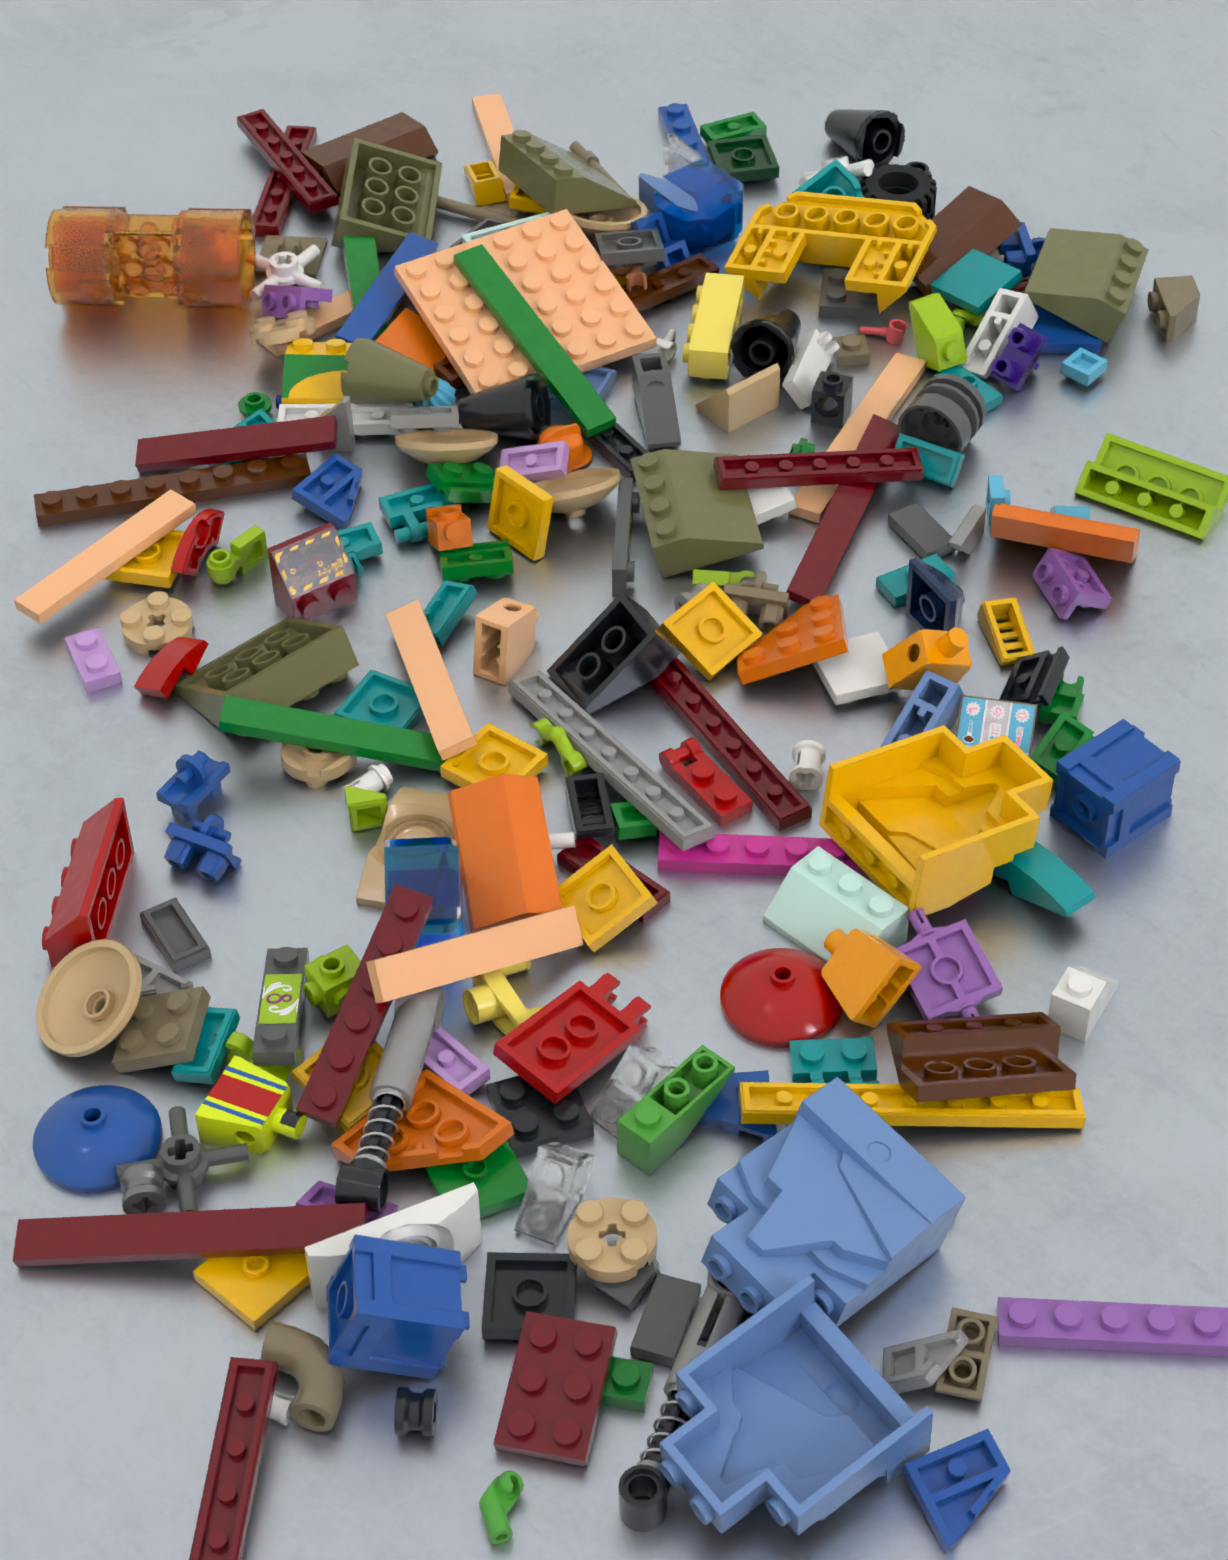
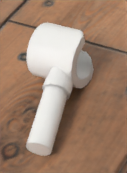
(666, 344)

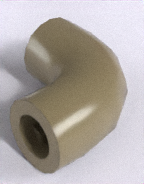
(318, 1382)

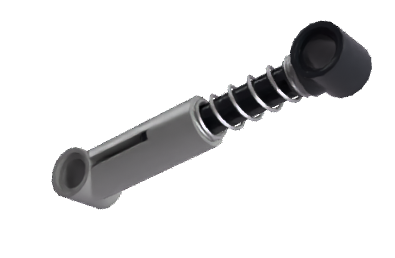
(391, 1093)
(714, 1318)

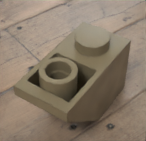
(1174, 304)

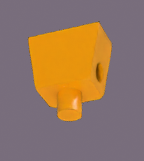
(930, 650)
(866, 974)

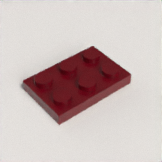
(556, 1388)

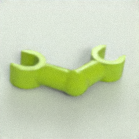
(571, 759)

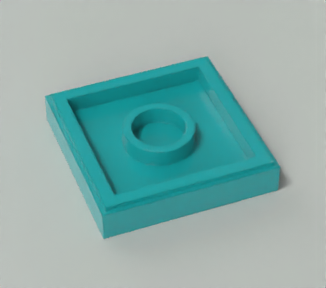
(975, 281)
(382, 701)

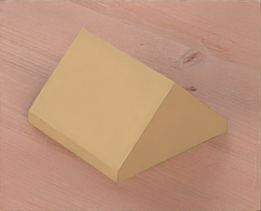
(743, 400)

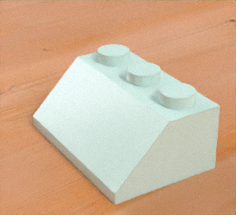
(829, 896)

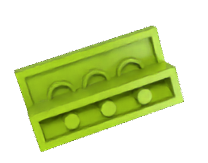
(1155, 486)

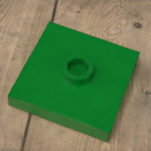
(497, 1177)

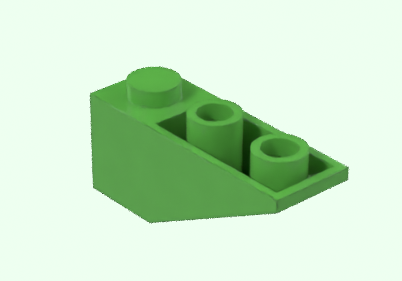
(670, 1111)

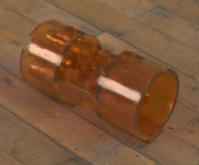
(111, 255)

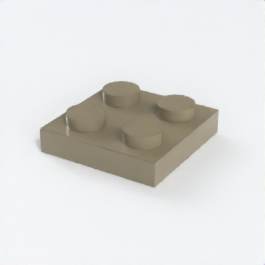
(162, 1030)

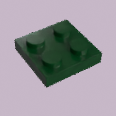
(745, 157)

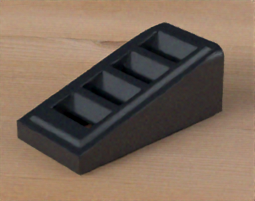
(583, 788)

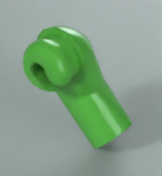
(497, 1503)

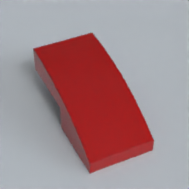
(165, 668)

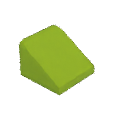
(364, 808)

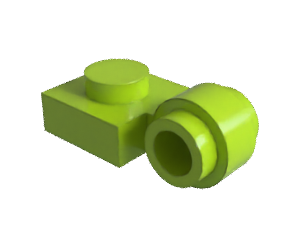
(246, 553)

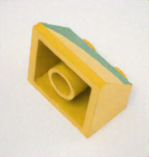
(314, 371)

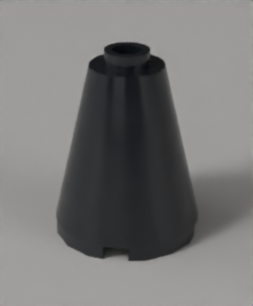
(867, 134)
(766, 342)
(509, 409)

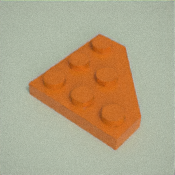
(801, 639)
(436, 1130)

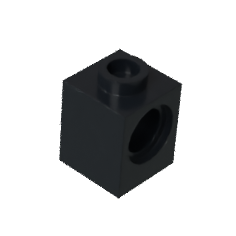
(831, 399)

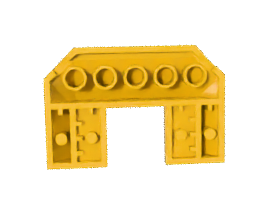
(871, 236)

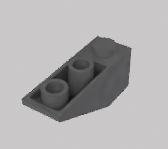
(655, 400)

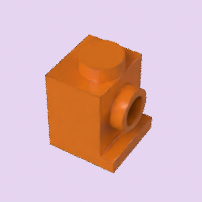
(448, 527)

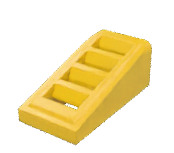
(485, 183)
(1004, 609)

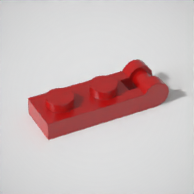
(706, 782)

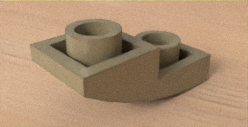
(968, 1371)

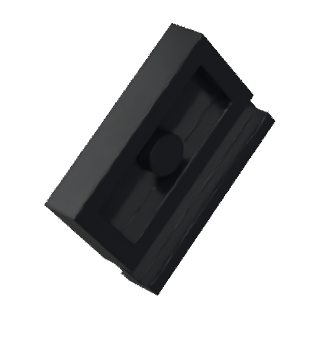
(1036, 677)

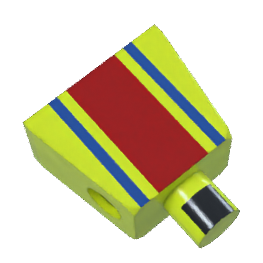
(248, 1108)

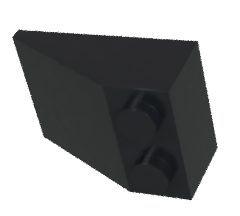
(613, 656)

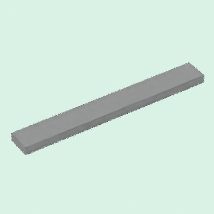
(619, 765)

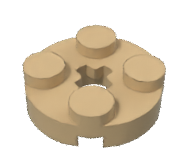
(282, 330)
(140, 622)
(314, 768)
(606, 1217)

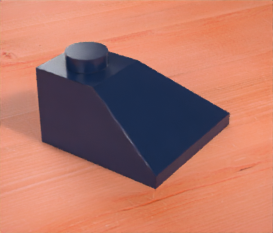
(932, 598)

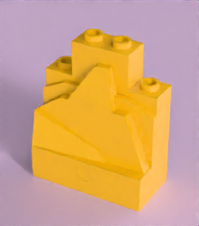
(934, 814)

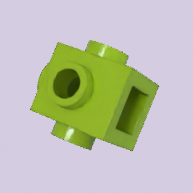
(330, 978)

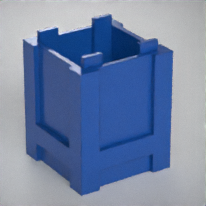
(1114, 788)
(395, 1307)

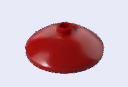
(779, 997)

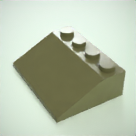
(557, 176)
(386, 196)
(1087, 278)
(689, 515)
(272, 667)

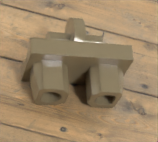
(760, 599)

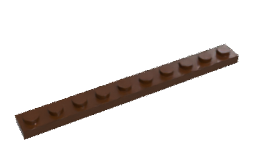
(661, 286)

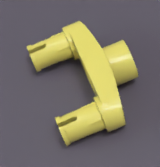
(496, 1000)

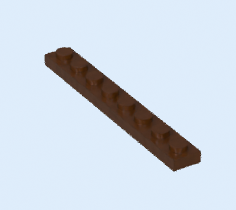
(194, 485)

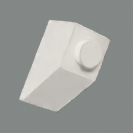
(1080, 1000)

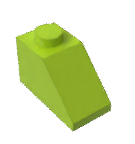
(937, 333)

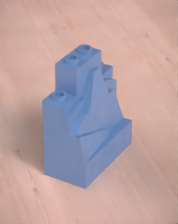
(831, 1202)
(787, 1419)

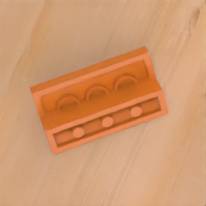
(1065, 532)
(503, 850)

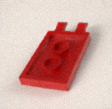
(572, 1037)

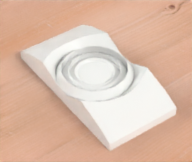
(440, 1222)

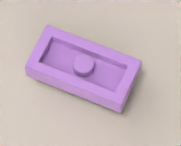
(538, 460)
(93, 660)
(455, 1063)

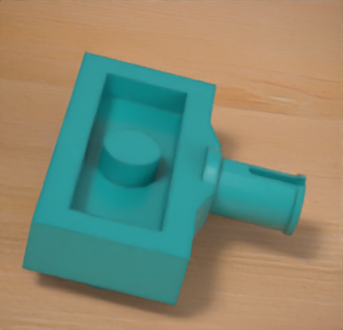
(360, 543)

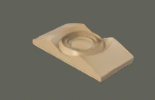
(408, 815)

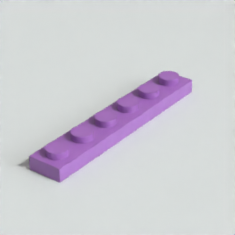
(1112, 1326)

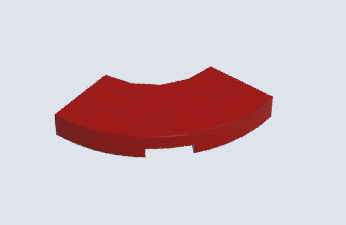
(197, 539)

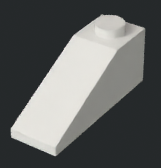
(992, 335)

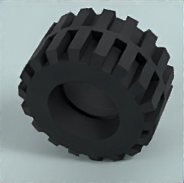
(902, 184)

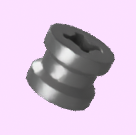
(143, 1189)

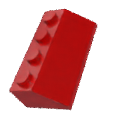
(91, 882)

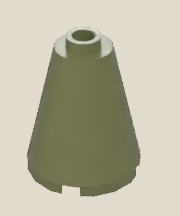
(385, 376)

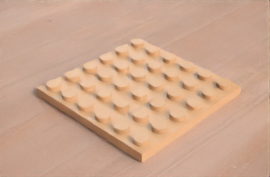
(557, 277)

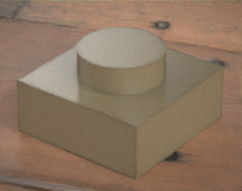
(852, 351)

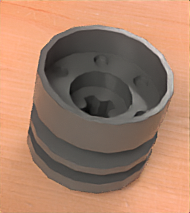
(944, 413)

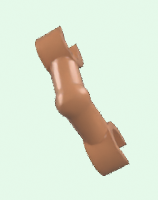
(633, 275)

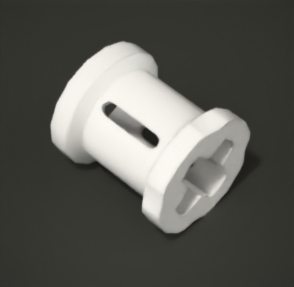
(807, 758)

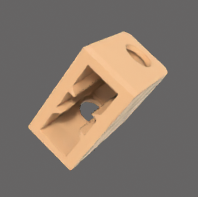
(503, 639)

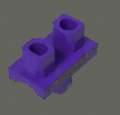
(1019, 356)

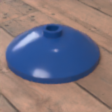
(85, 1153)

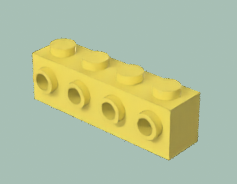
(713, 326)

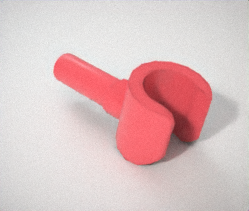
(892, 334)

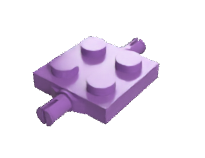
(953, 969)

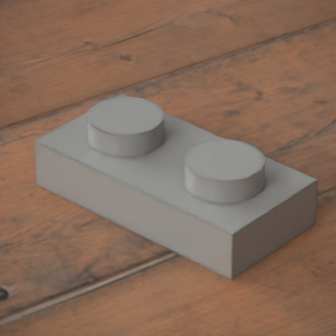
(437, 418)

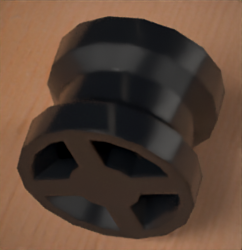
(416, 1411)

